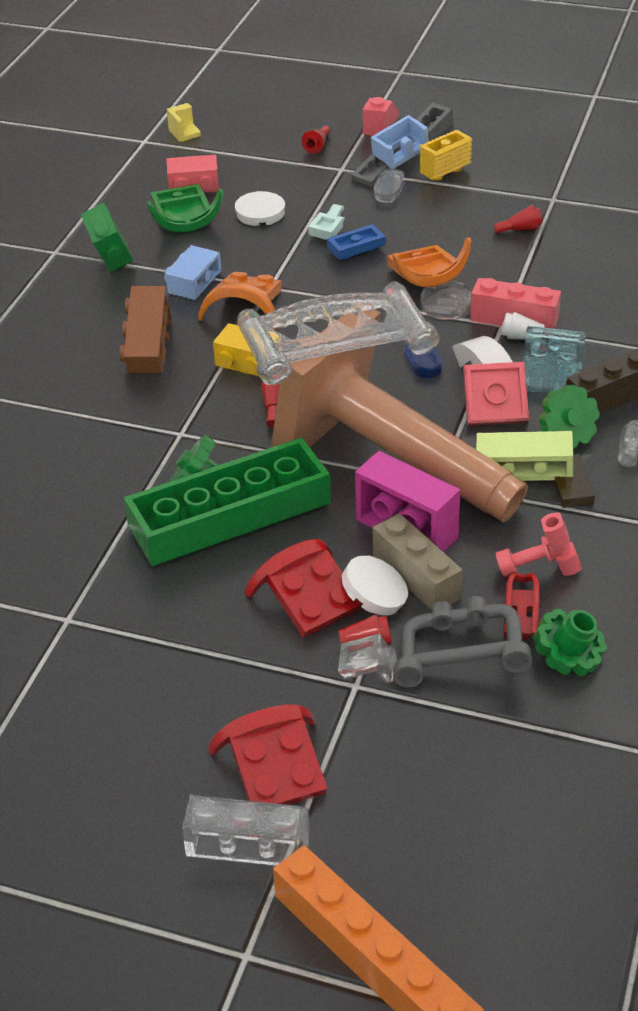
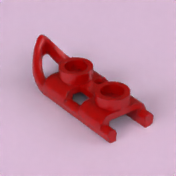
(523, 602)

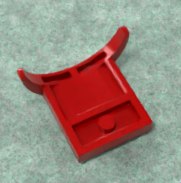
(306, 586)
(274, 754)

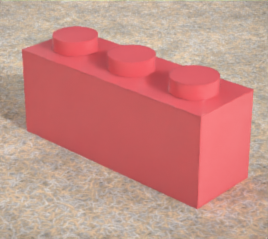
(495, 298)

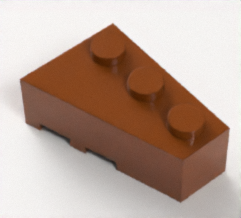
(145, 329)

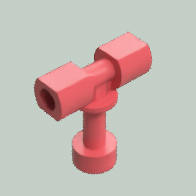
(554, 547)

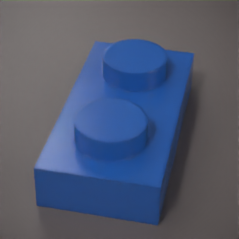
(356, 242)

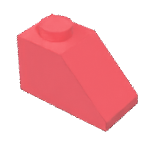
(378, 115)

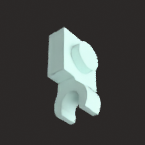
(327, 224)

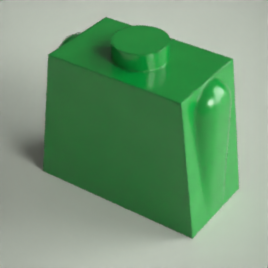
(107, 237)

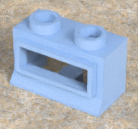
(404, 133)

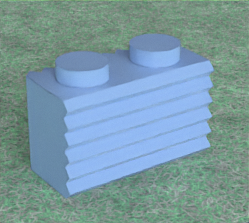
(192, 272)

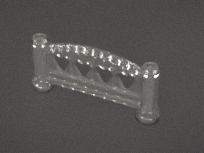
(276, 351)

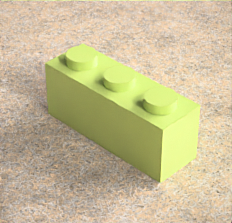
(530, 454)

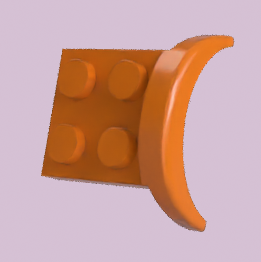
(429, 265)
(258, 290)

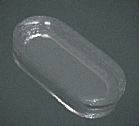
(389, 185)

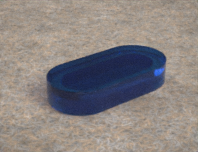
(424, 365)

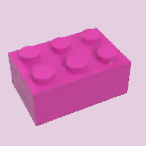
(393, 487)

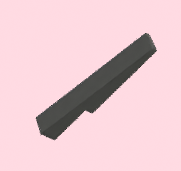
(435, 118)

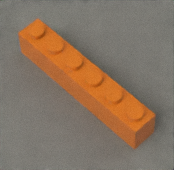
(364, 938)

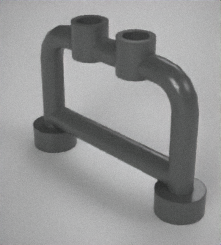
(514, 652)

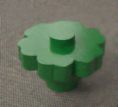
(570, 411)
(196, 459)
(570, 641)

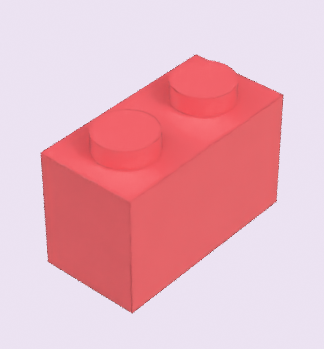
(192, 171)

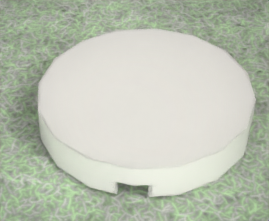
(260, 207)
(375, 585)

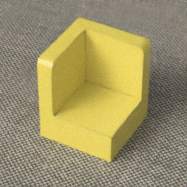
(181, 122)

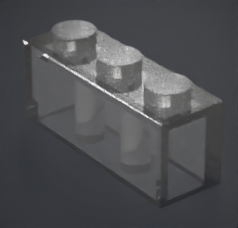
(244, 830)

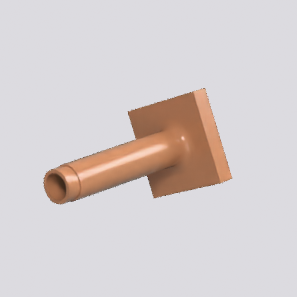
(338, 390)

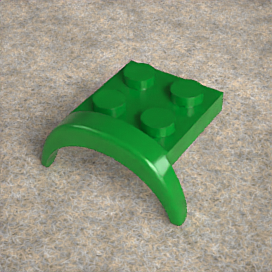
(183, 208)

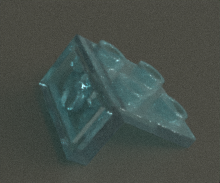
(552, 357)

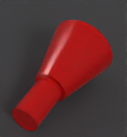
(314, 139)
(524, 220)
(270, 396)

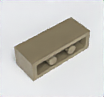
(418, 560)

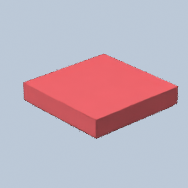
(495, 393)

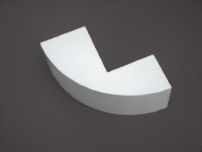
(480, 351)

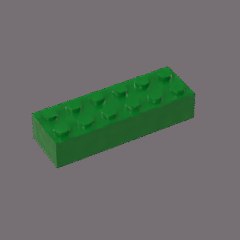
(227, 501)

